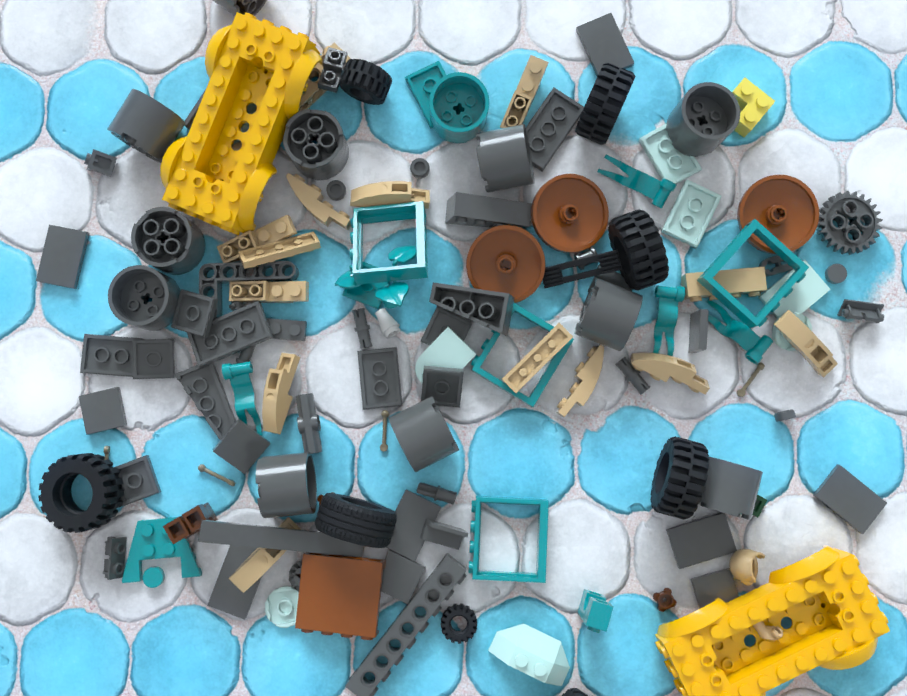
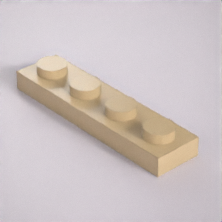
(279, 250)
(537, 358)

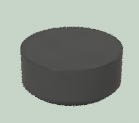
(419, 168)
(336, 190)
(836, 273)
(784, 415)

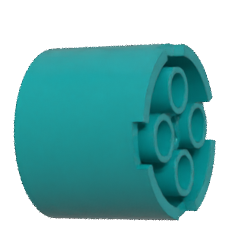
(455, 92)

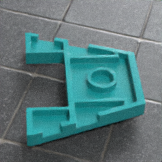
(152, 542)

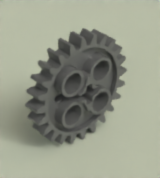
(839, 235)

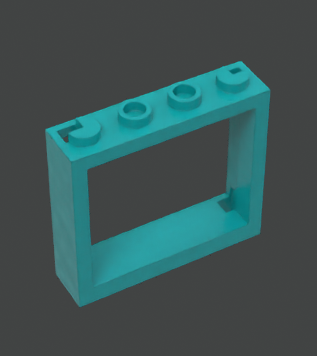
(387, 213)
(732, 303)
(546, 376)
(540, 575)

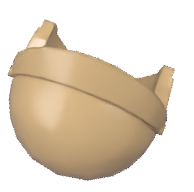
(744, 565)

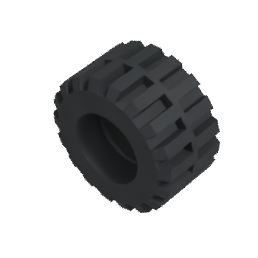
(365, 81)

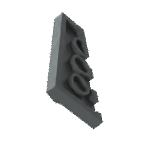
(209, 397)

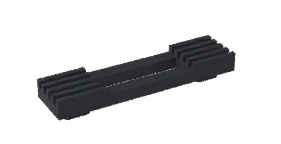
(608, 262)

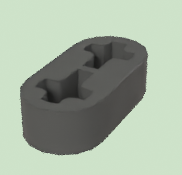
(776, 270)

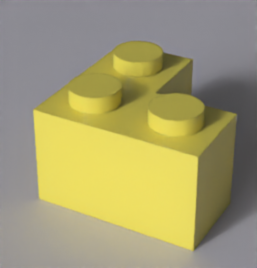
(752, 104)

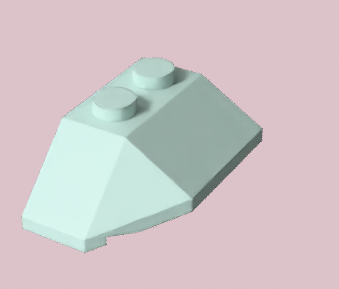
(531, 653)

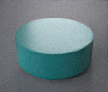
(153, 577)

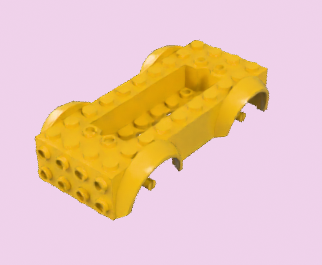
(245, 66)
(831, 628)

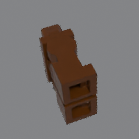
(189, 522)

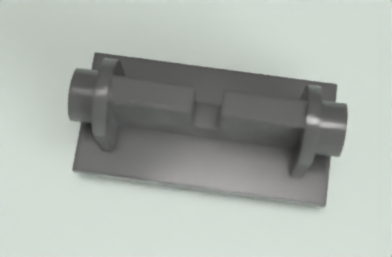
(861, 310)
(116, 550)

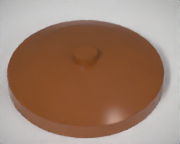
(783, 208)
(569, 213)
(506, 261)

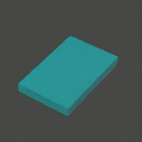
(421, 85)

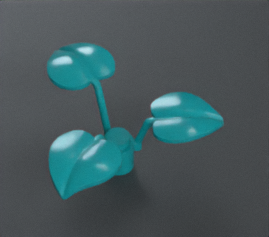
(392, 294)

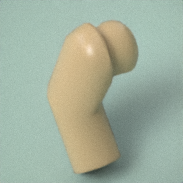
(768, 632)

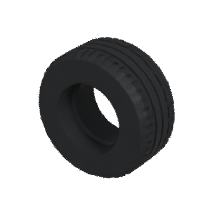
(355, 520)

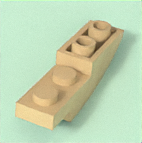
(525, 92)
(388, 193)
(312, 200)
(272, 232)
(269, 291)
(806, 343)
(663, 366)
(588, 375)
(276, 398)
(258, 562)

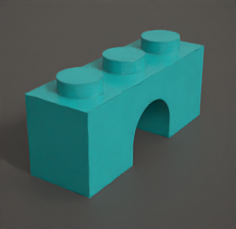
(595, 611)

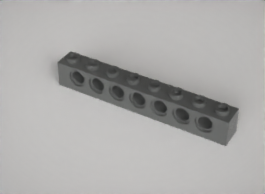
(358, 682)

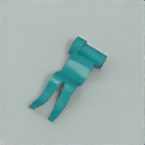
(641, 182)
(667, 315)
(739, 332)
(243, 391)

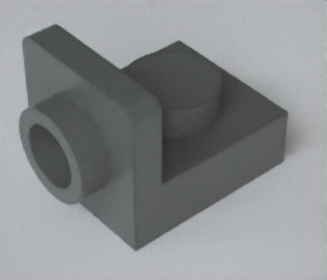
(100, 162)

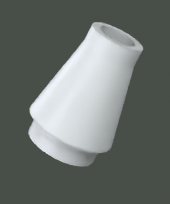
(387, 323)

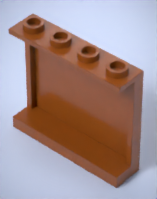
(340, 595)

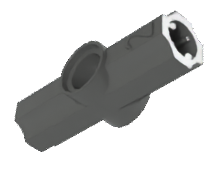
(308, 423)

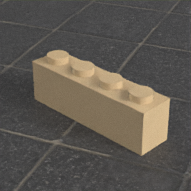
(735, 281)

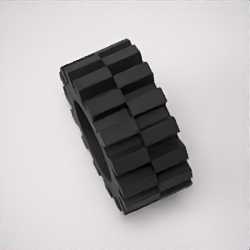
(465, 634)

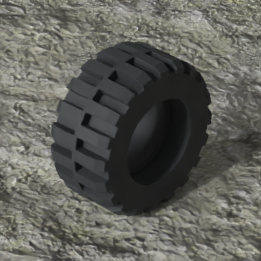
(604, 103)
(639, 249)
(679, 478)
(57, 495)

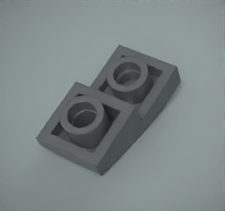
(332, 69)

